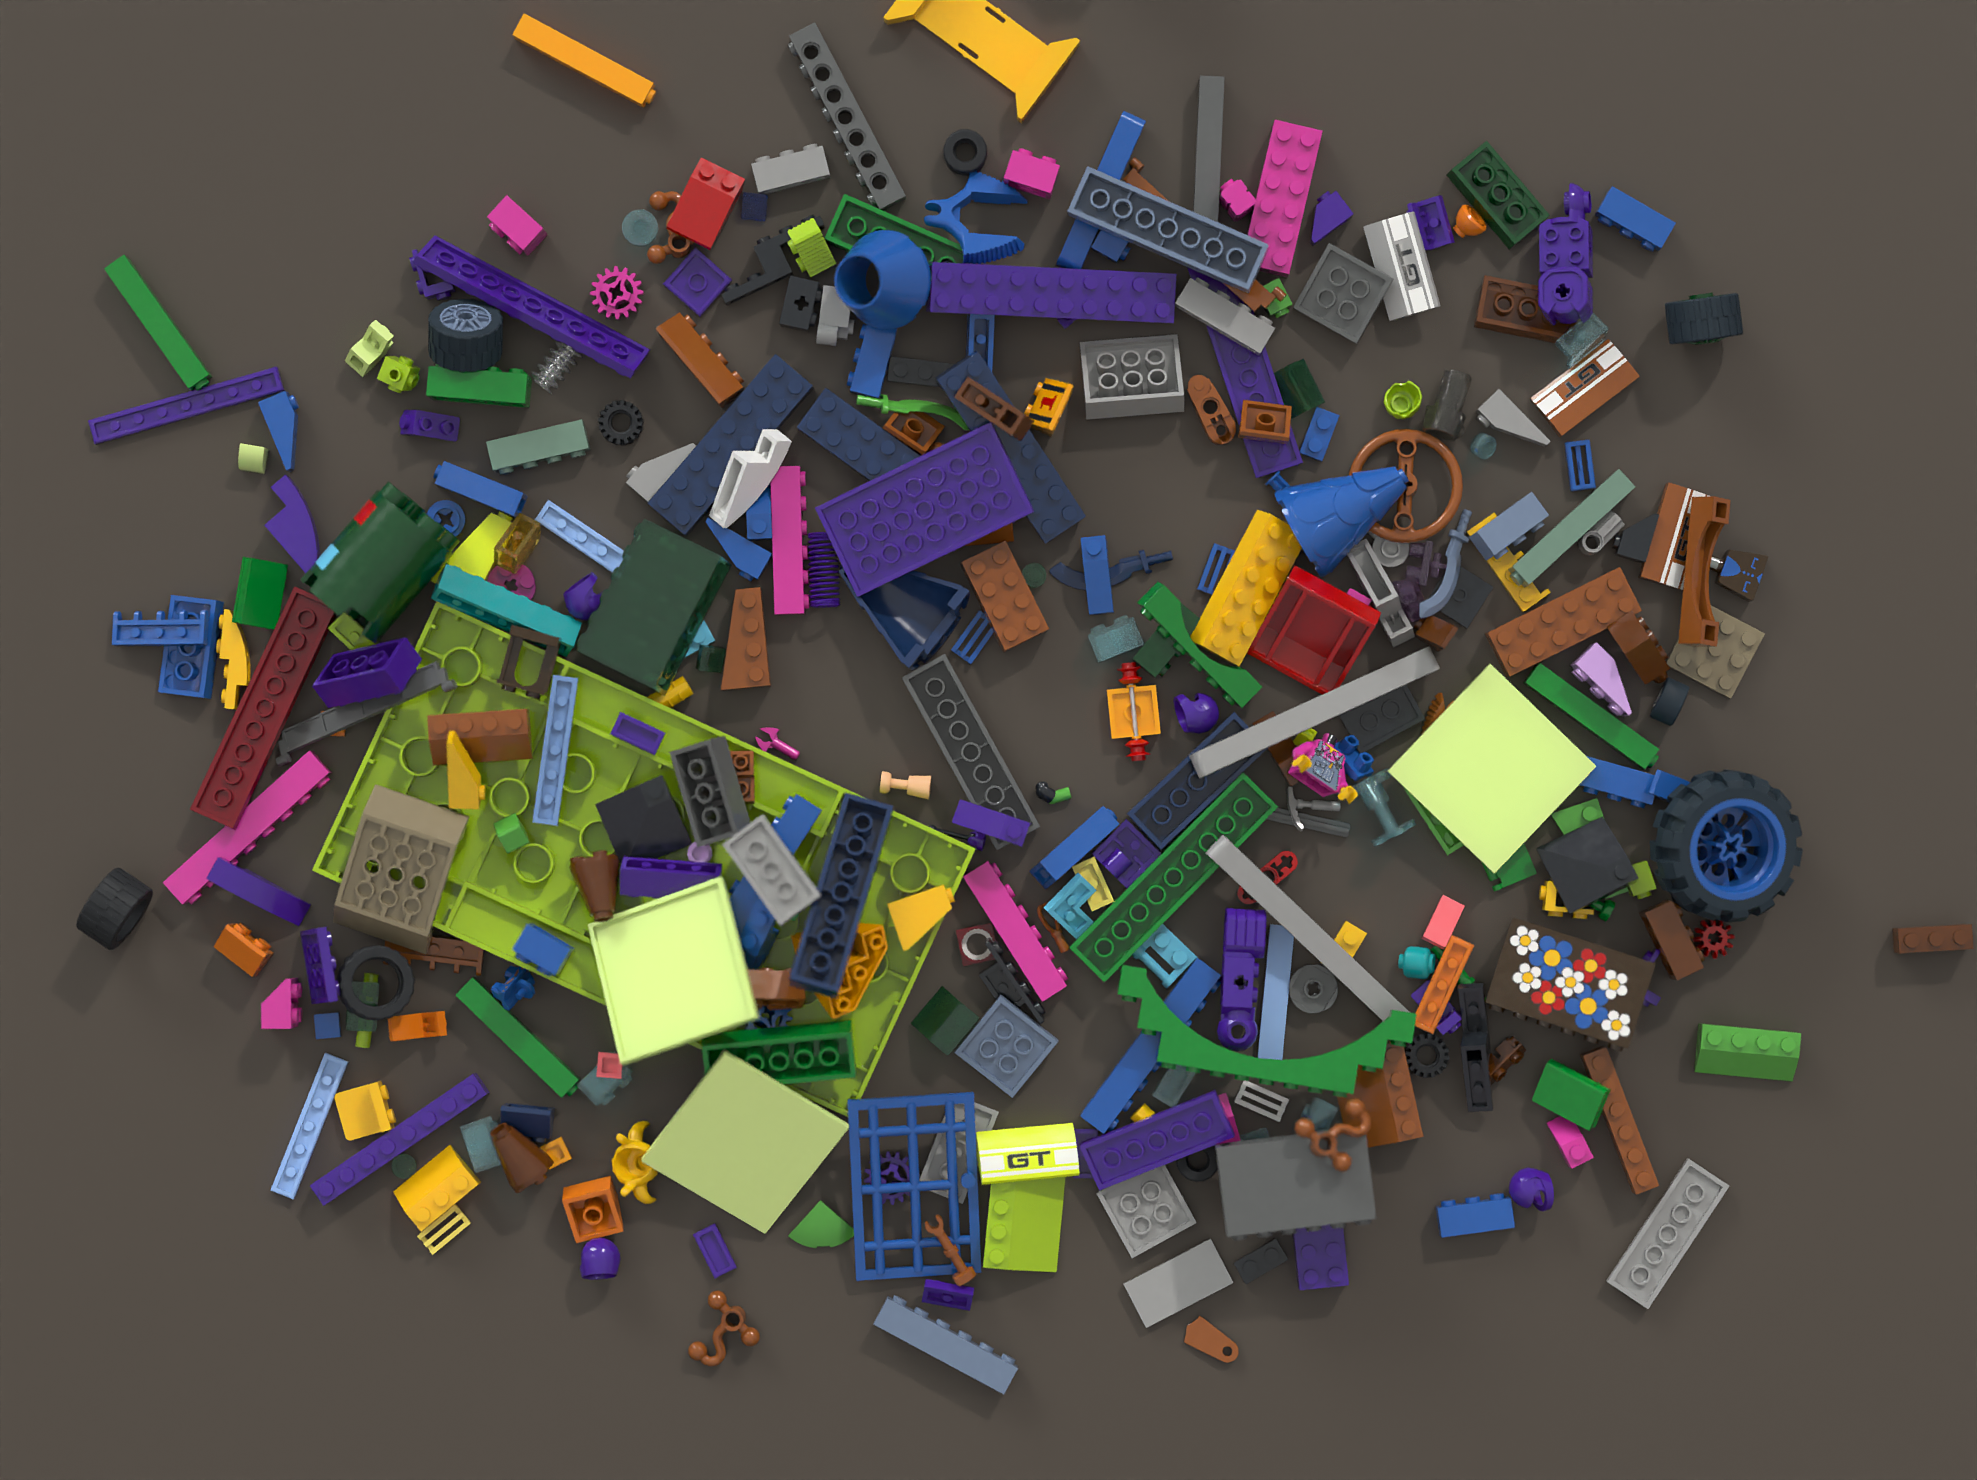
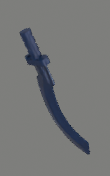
(1117, 573)

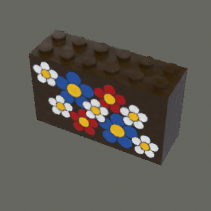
(1570, 984)

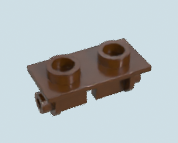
(1509, 1054)

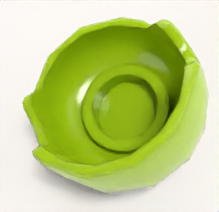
(1403, 400)

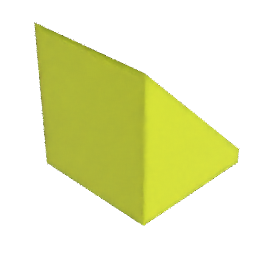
(1307, 735)

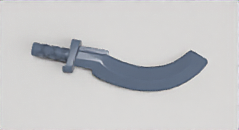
(1445, 591)

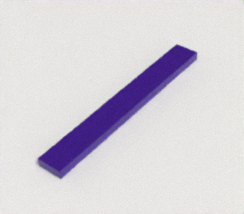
(186, 405)

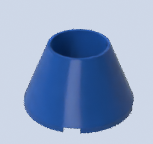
(903, 279)

